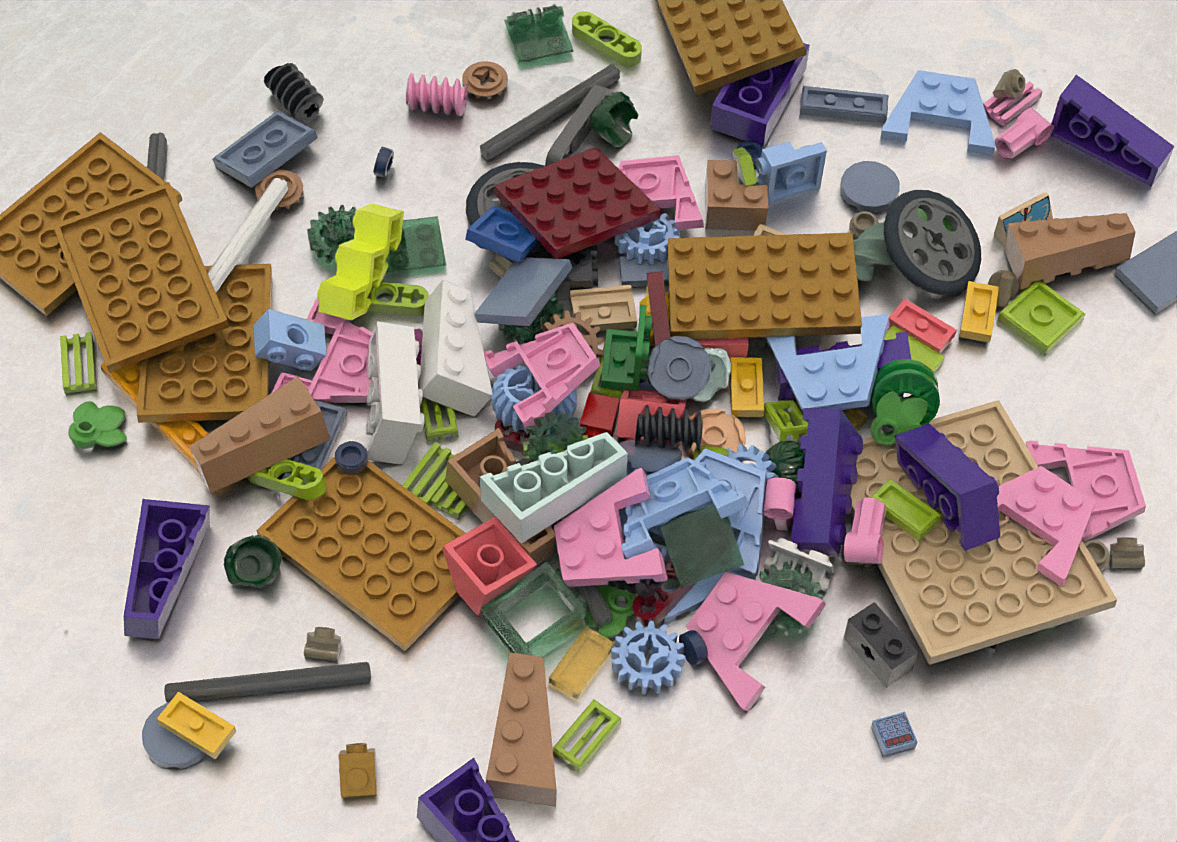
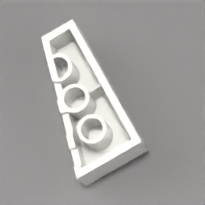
(452, 352)
(393, 393)

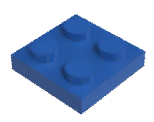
(502, 233)

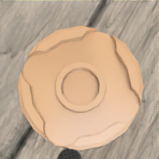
(719, 431)

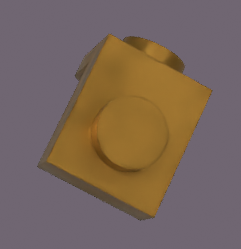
(357, 770)

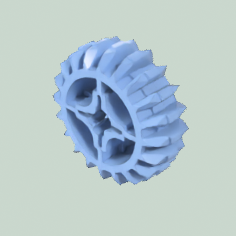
(515, 387)

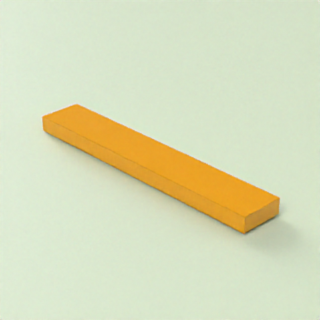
(179, 433)

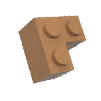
(732, 204)

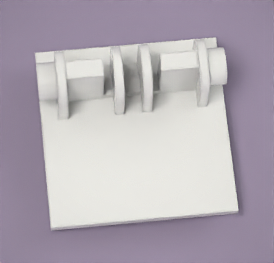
(788, 552)

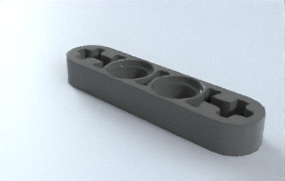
(577, 127)

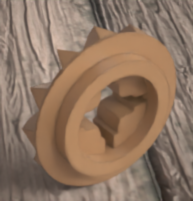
(478, 73)
(294, 185)

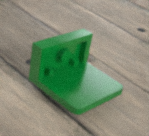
(627, 355)

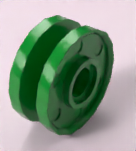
(911, 378)

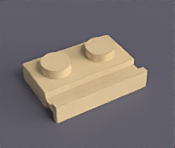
(607, 306)

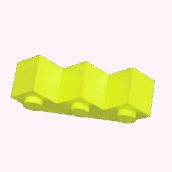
(361, 262)

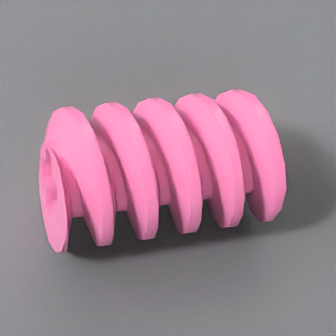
(436, 95)

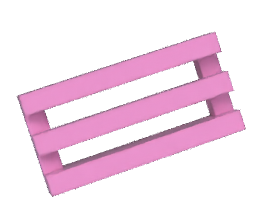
(1033, 96)

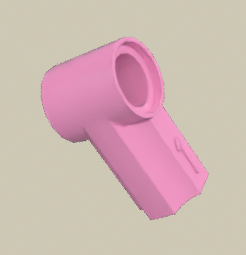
(1028, 129)
(780, 502)
(865, 540)

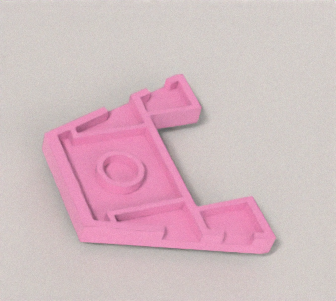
(667, 186)
(557, 362)
(344, 369)
(1100, 474)
(1051, 512)
(593, 539)
(734, 621)

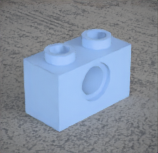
(289, 340)

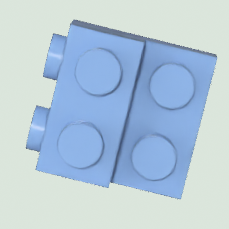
(790, 170)

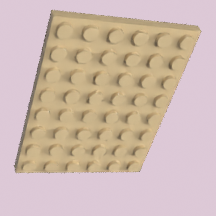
(992, 591)

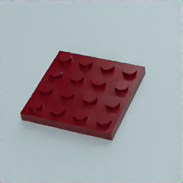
(576, 202)

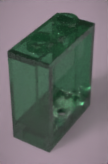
(550, 637)

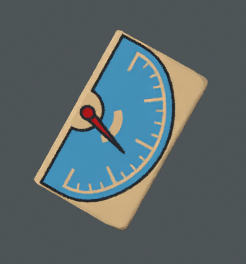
(1032, 210)

